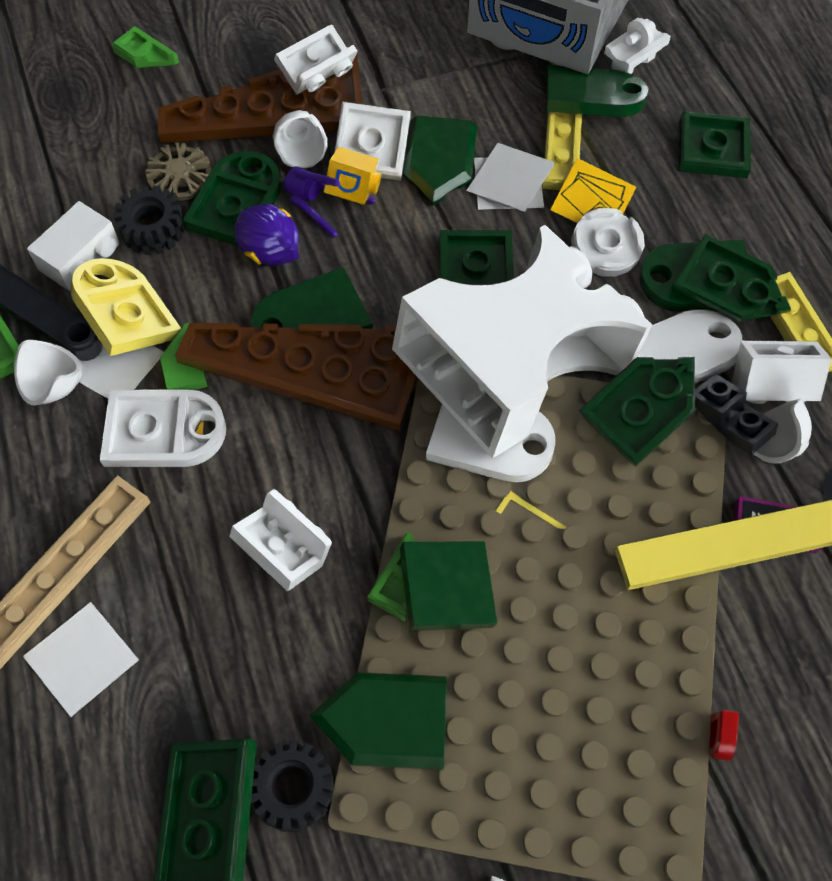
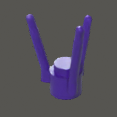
(307, 186)

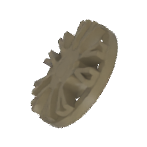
(178, 171)

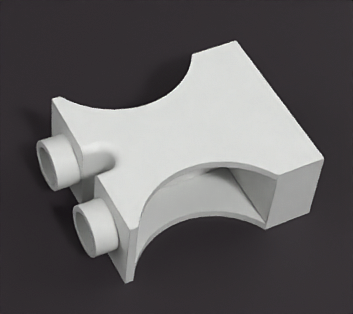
(500, 343)

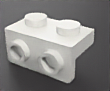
(315, 59)
(282, 541)

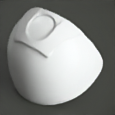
(45, 372)
(791, 434)

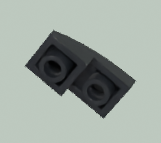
(726, 410)

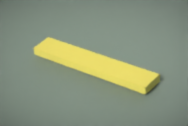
(725, 545)

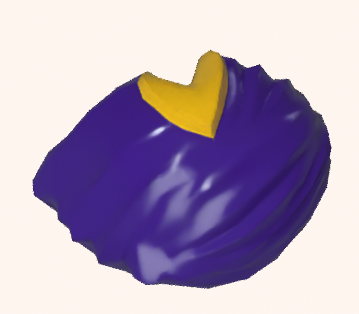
(267, 235)

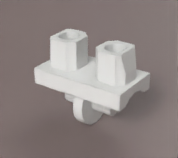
(636, 45)

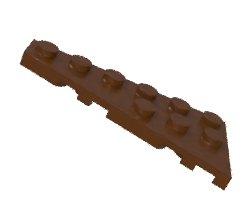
(256, 108)
(317, 363)

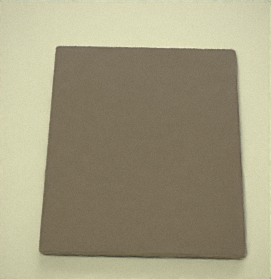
(587, 702)

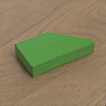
(143, 50)
(178, 375)
(389, 588)

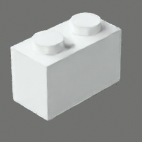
(71, 242)
(781, 370)

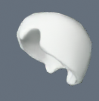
(300, 139)

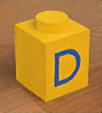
(355, 173)

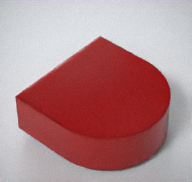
(723, 734)

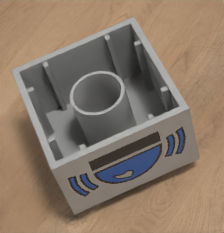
(554, 30)

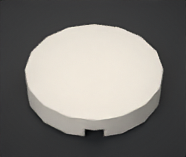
(609, 241)

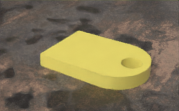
(122, 309)

